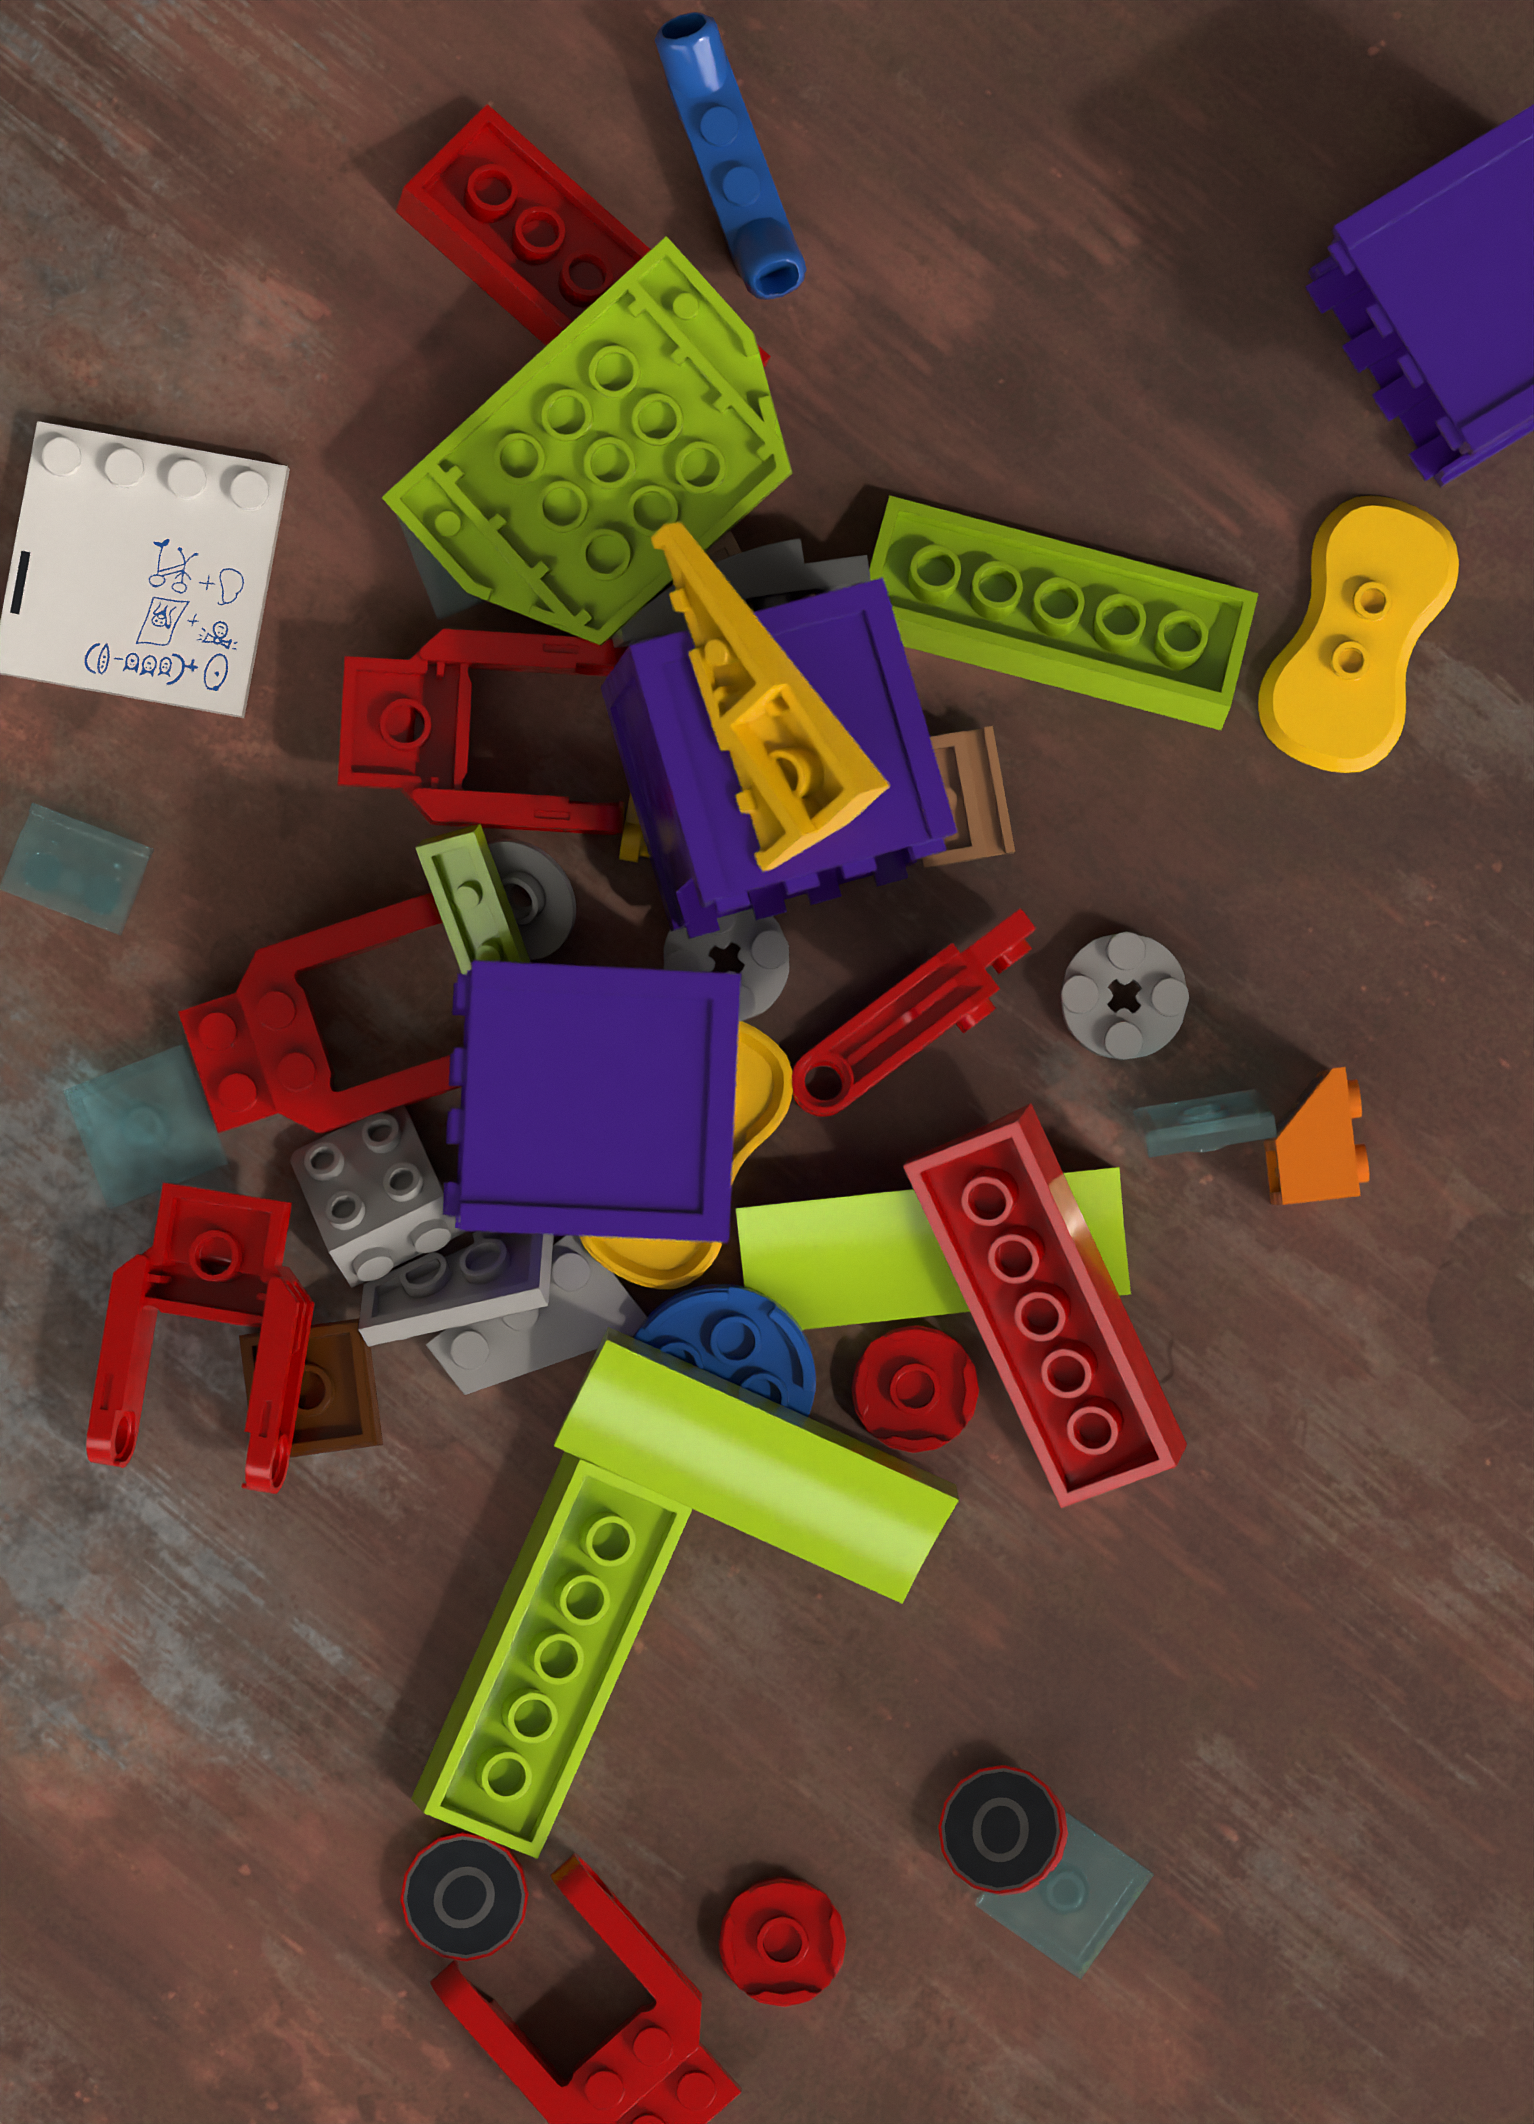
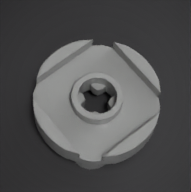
(762, 951)
(1124, 959)

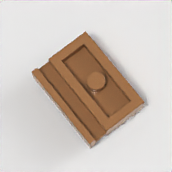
(975, 795)

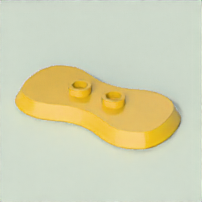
(1342, 678)
(760, 1106)

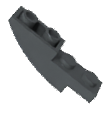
(759, 576)

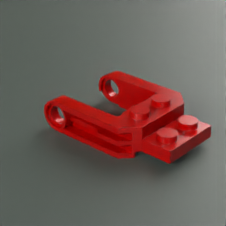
(411, 727)
(912, 1015)
(264, 1045)
(214, 1262)
(644, 2069)

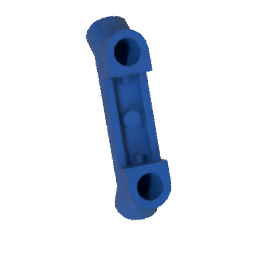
(729, 156)

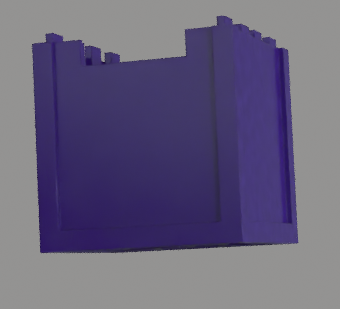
(1444, 300)
(688, 786)
(594, 1101)

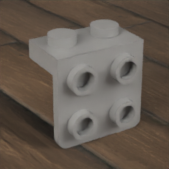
(374, 1195)

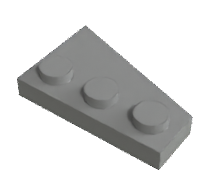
(480, 1282)
(579, 1309)

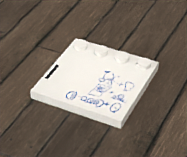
(141, 569)

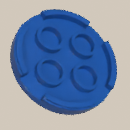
(737, 1339)

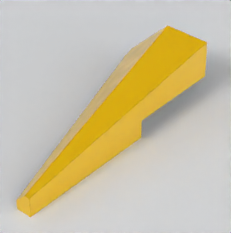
(787, 747)

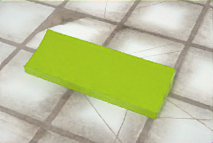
(1063, 613)
(879, 1256)
(756, 1465)
(550, 1656)

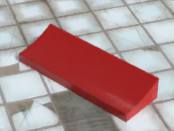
(519, 226)
(1046, 1307)

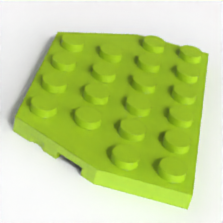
(605, 436)

